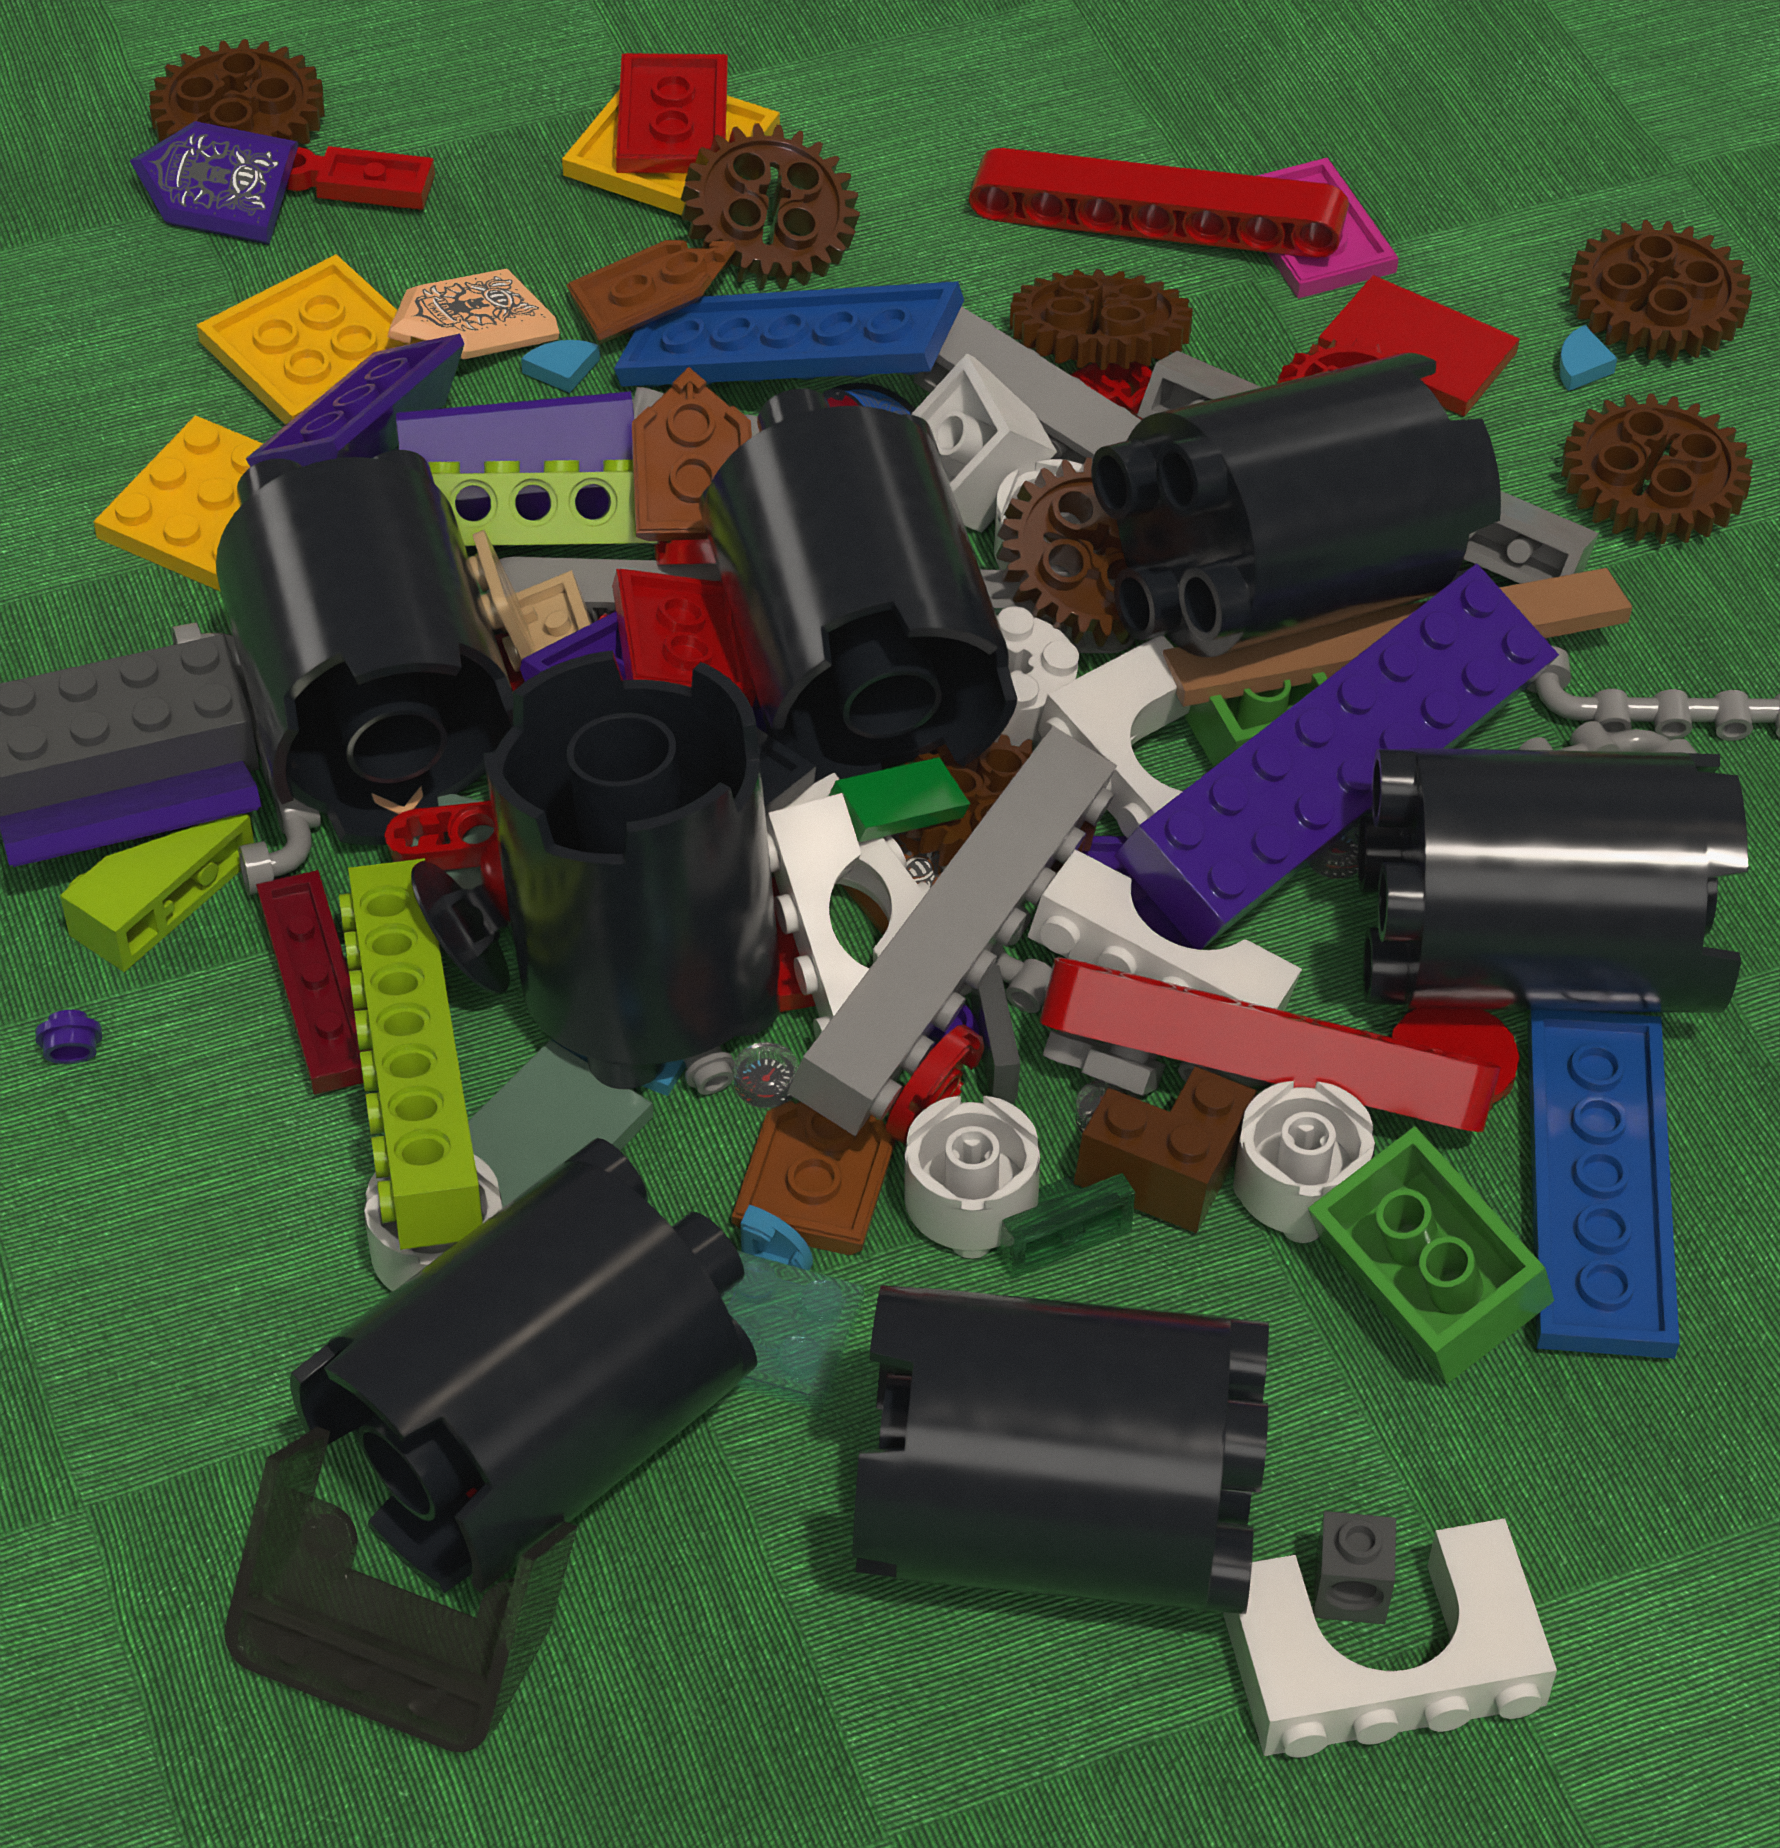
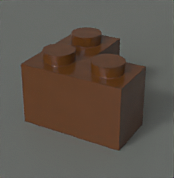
(1168, 1157)

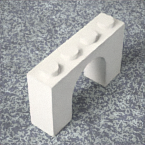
(1113, 711)
(1316, 1697)

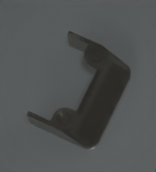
(367, 1643)

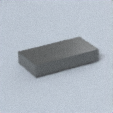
(995, 1026)

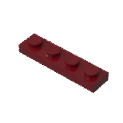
(313, 978)

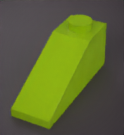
(151, 888)

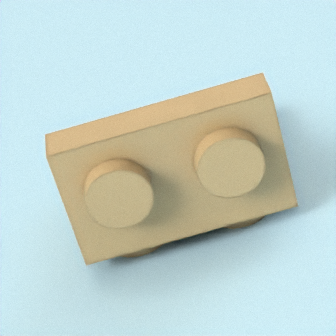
(529, 616)

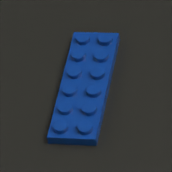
(795, 335)
(1602, 1183)

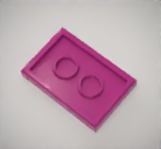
(1361, 247)

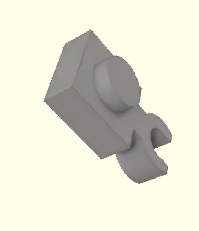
(1106, 1061)

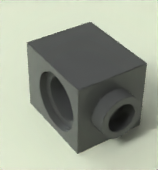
(1354, 1567)

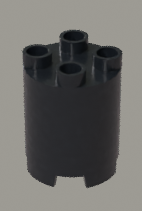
(1294, 505)
(856, 589)
(361, 636)
(636, 864)
(1549, 879)
(531, 1367)
(1063, 1448)

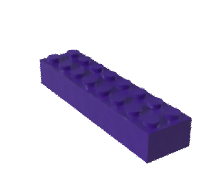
(1311, 769)

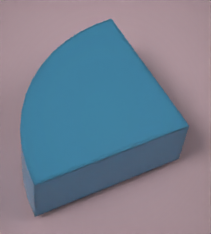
(1584, 359)
(561, 362)
(773, 1239)

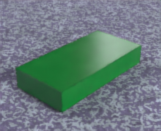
(901, 799)

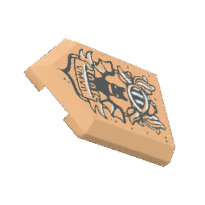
(486, 308)

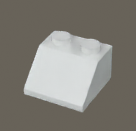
(981, 437)

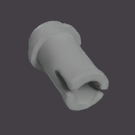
(710, 1071)

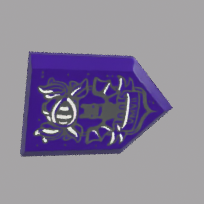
(218, 180)

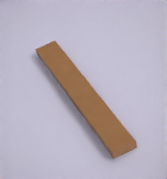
(1551, 605)

